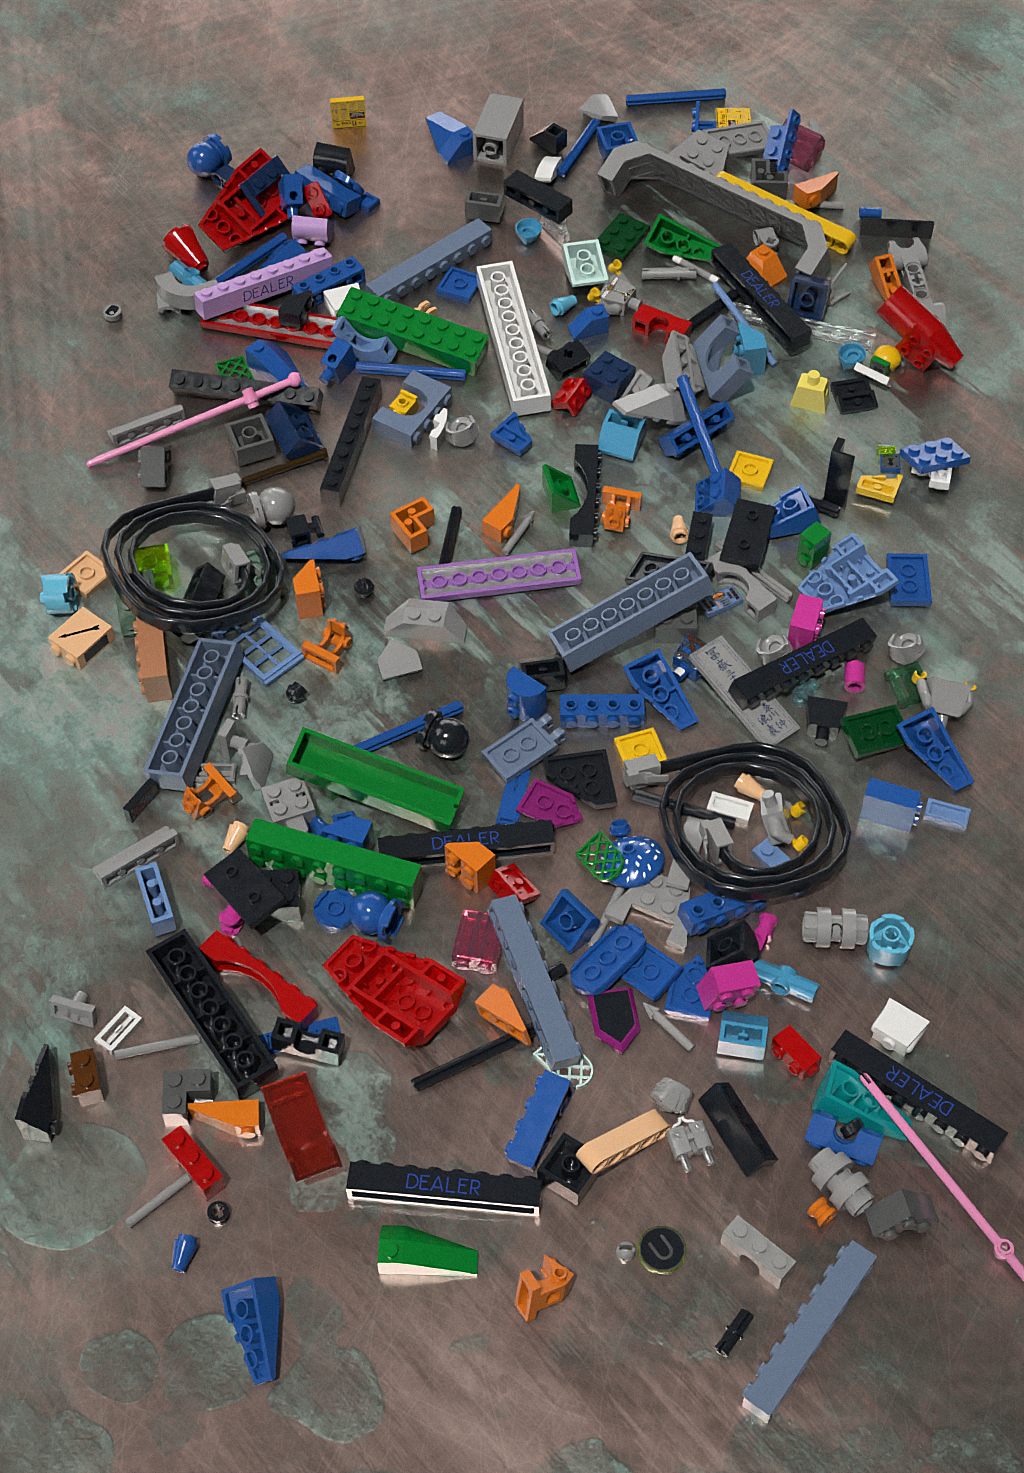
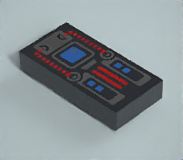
(140, 800)

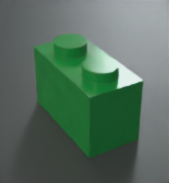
(813, 545)

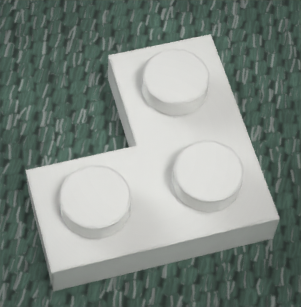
(938, 479)

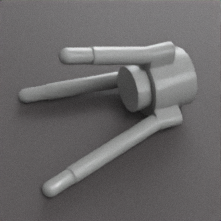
(831, 300)

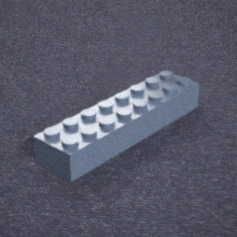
(630, 611)
(193, 714)

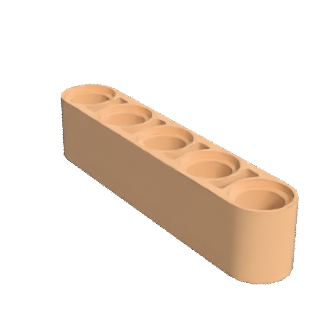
(623, 1141)

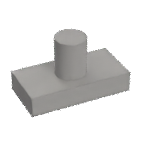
(230, 740)
(74, 1010)

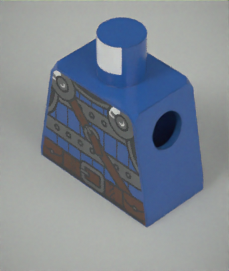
(681, 663)

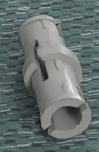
(537, 324)
(240, 697)

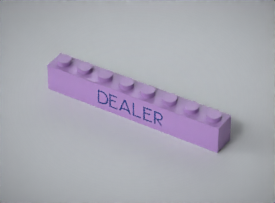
(260, 283)

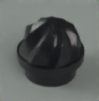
(364, 587)
(295, 692)

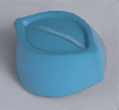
(528, 230)
(850, 354)

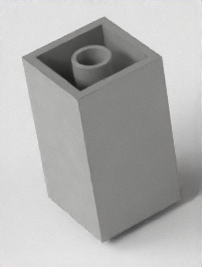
(498, 129)

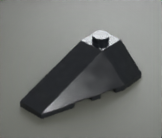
(37, 1107)

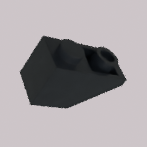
(551, 138)
(295, 309)

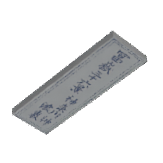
(722, 665)

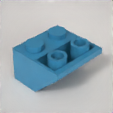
(751, 346)
(621, 435)
(743, 1035)

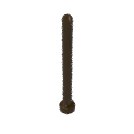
(322, 453)

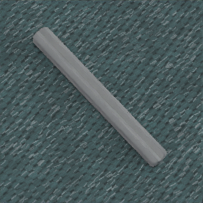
(766, 580)

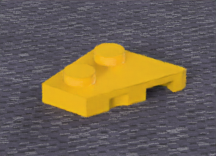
(879, 487)

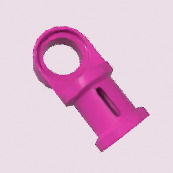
(765, 928)

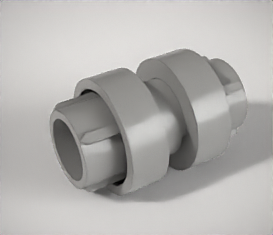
(823, 928)
(847, 1189)

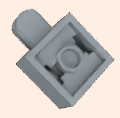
(289, 804)

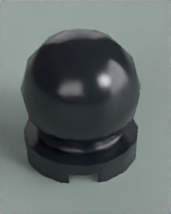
(444, 736)

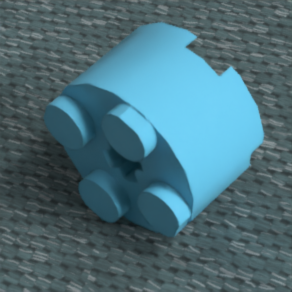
(59, 593)
(890, 940)

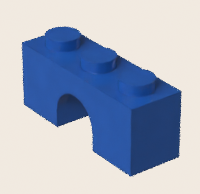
(861, 1148)

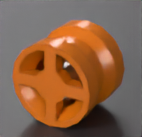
(822, 1212)

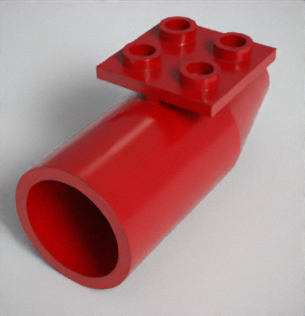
(922, 332)

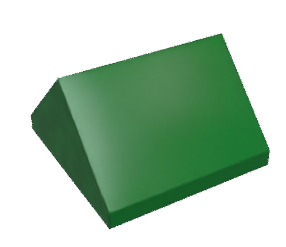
(559, 490)

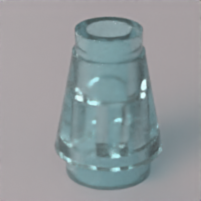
(803, 691)

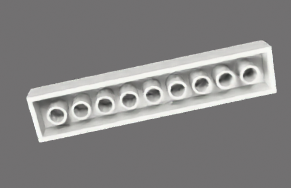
(513, 339)

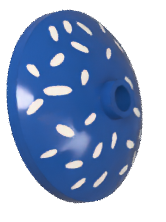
(642, 861)

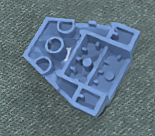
(847, 576)

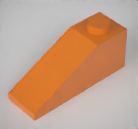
(815, 191)
(884, 275)
(501, 519)
(498, 1008)
(234, 1117)

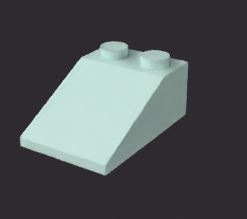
(584, 263)

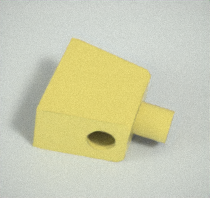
(811, 392)

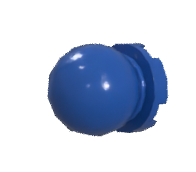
(208, 156)
(374, 914)

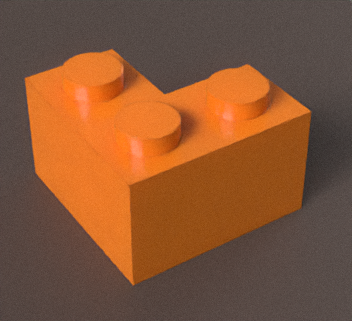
(411, 523)

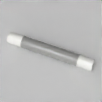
(699, 271)

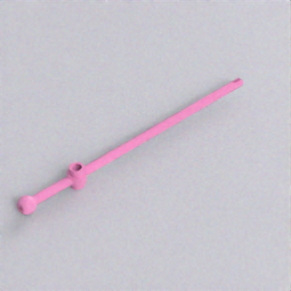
(249, 398)
(947, 1180)

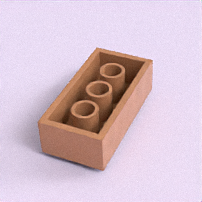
(152, 662)

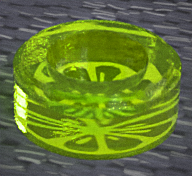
(886, 449)

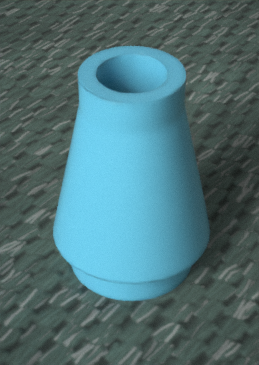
(562, 305)

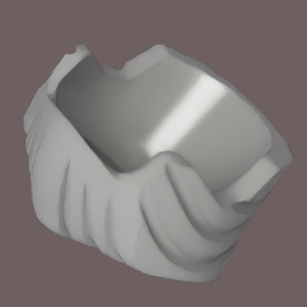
(462, 431)
(773, 648)
(905, 648)
(671, 1096)

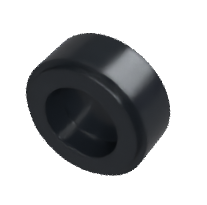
(851, 1127)

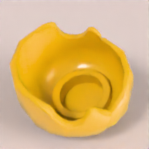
(889, 354)

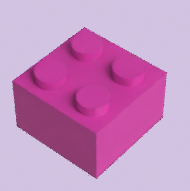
(806, 621)
(728, 986)

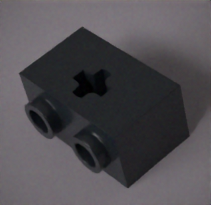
(567, 360)

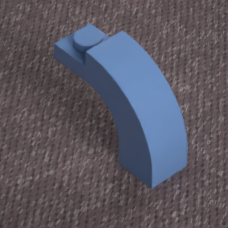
(364, 348)

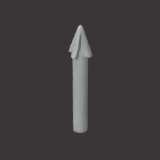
(527, 521)
(653, 1013)

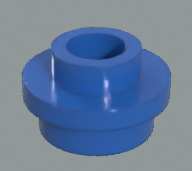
(619, 828)

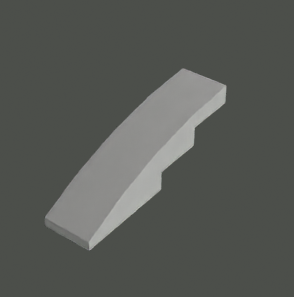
(676, 876)

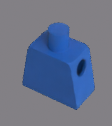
(291, 193)
(337, 362)

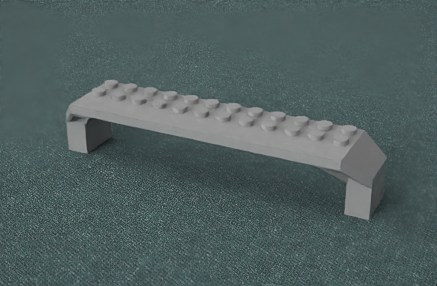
(643, 161)

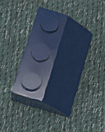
(293, 430)

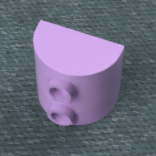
(312, 229)

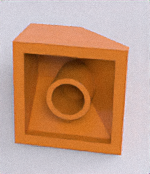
(767, 264)

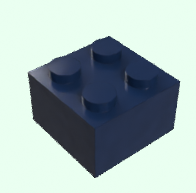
(809, 296)
(609, 376)

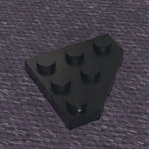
(584, 776)

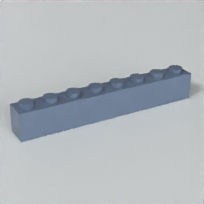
(431, 261)
(534, 982)
(809, 1330)

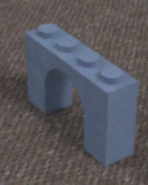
(708, 348)
(410, 428)

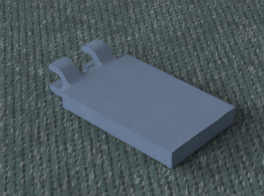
(523, 747)

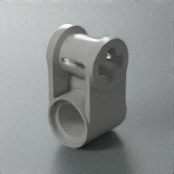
(766, 236)

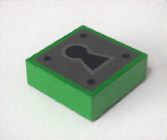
(880, 365)

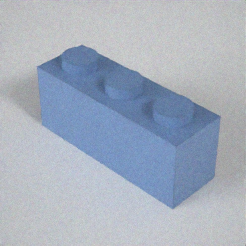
(155, 899)

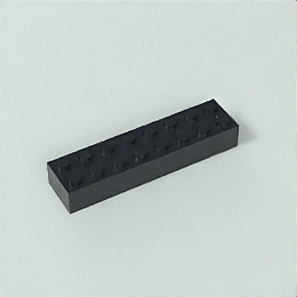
(212, 1014)

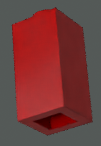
(796, 1053)

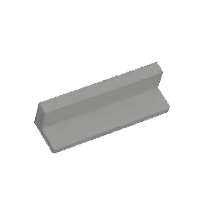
(146, 426)
(136, 856)

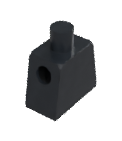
(824, 718)

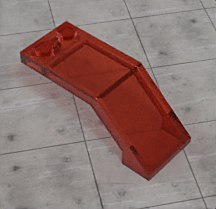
(300, 1127)

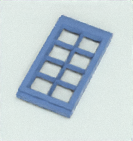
(280, 668)

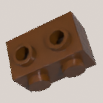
(86, 1077)

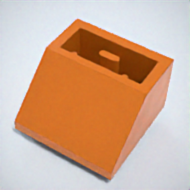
(309, 591)
(470, 863)

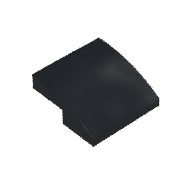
(853, 395)

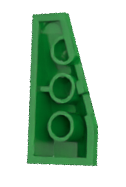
(677, 240)
(420, 1253)

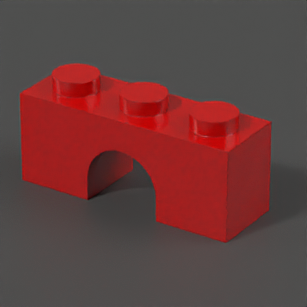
(650, 319)
(197, 1165)

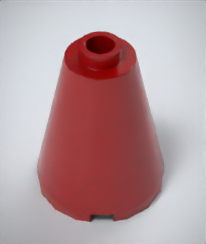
(184, 246)

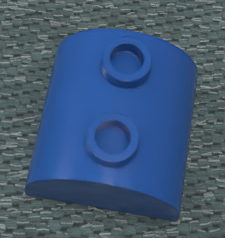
(614, 136)
(525, 696)
(570, 921)

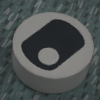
(112, 312)

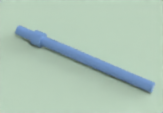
(739, 317)

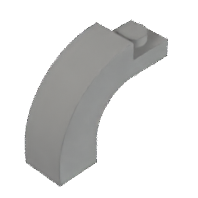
(177, 294)

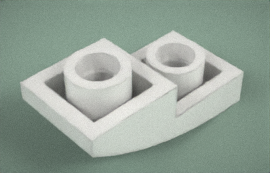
(548, 169)
(438, 433)

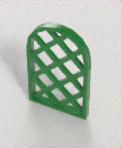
(232, 361)
(587, 845)

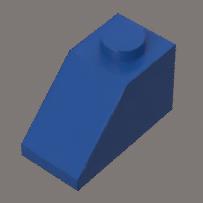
(590, 323)

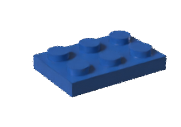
(935, 455)
(913, 579)

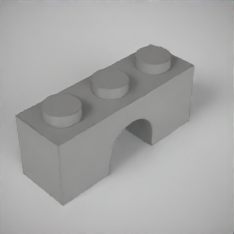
(772, 1261)

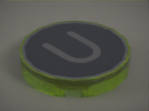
(661, 1250)

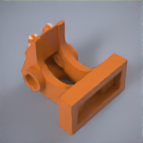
(617, 510)
(334, 634)
(216, 785)
(538, 1294)

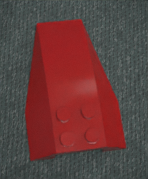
(232, 215)
(395, 989)

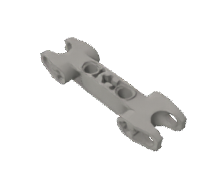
(910, 264)

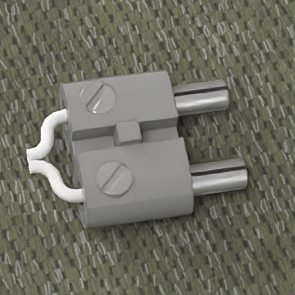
(690, 1141)

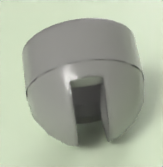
(625, 1255)

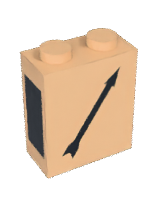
(81, 638)

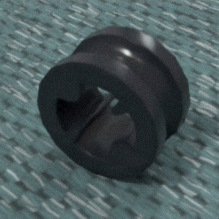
(226, 1213)

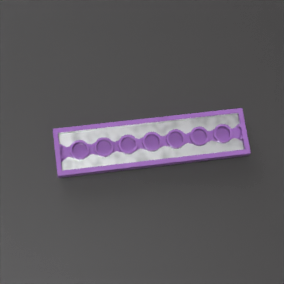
(499, 575)

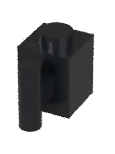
(300, 531)

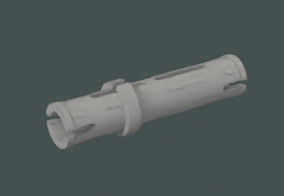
(669, 273)

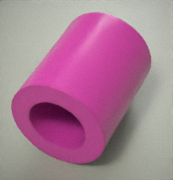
(854, 676)

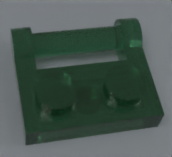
(905, 673)

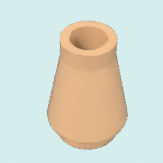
(679, 530)
(749, 786)
(235, 836)

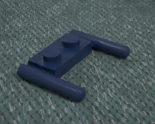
(262, 179)

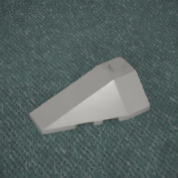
(654, 402)

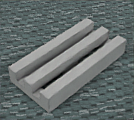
(230, 777)

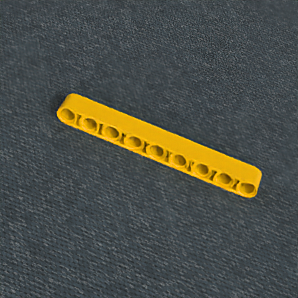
(836, 237)

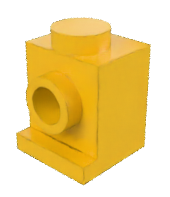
(405, 403)

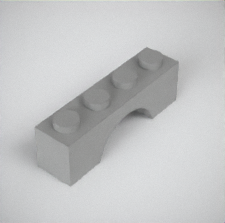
(758, 601)

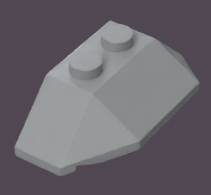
(680, 359)
(426, 621)

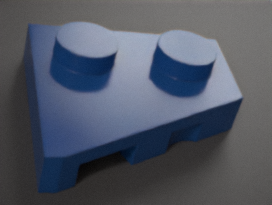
(512, 435)

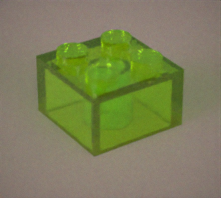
(159, 560)

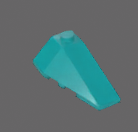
(848, 1098)

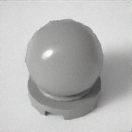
(271, 506)

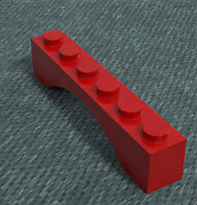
(226, 956)

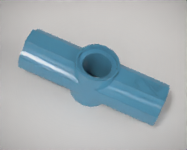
(185, 274)
(786, 981)

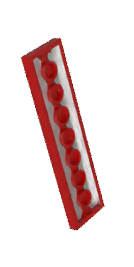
(264, 323)

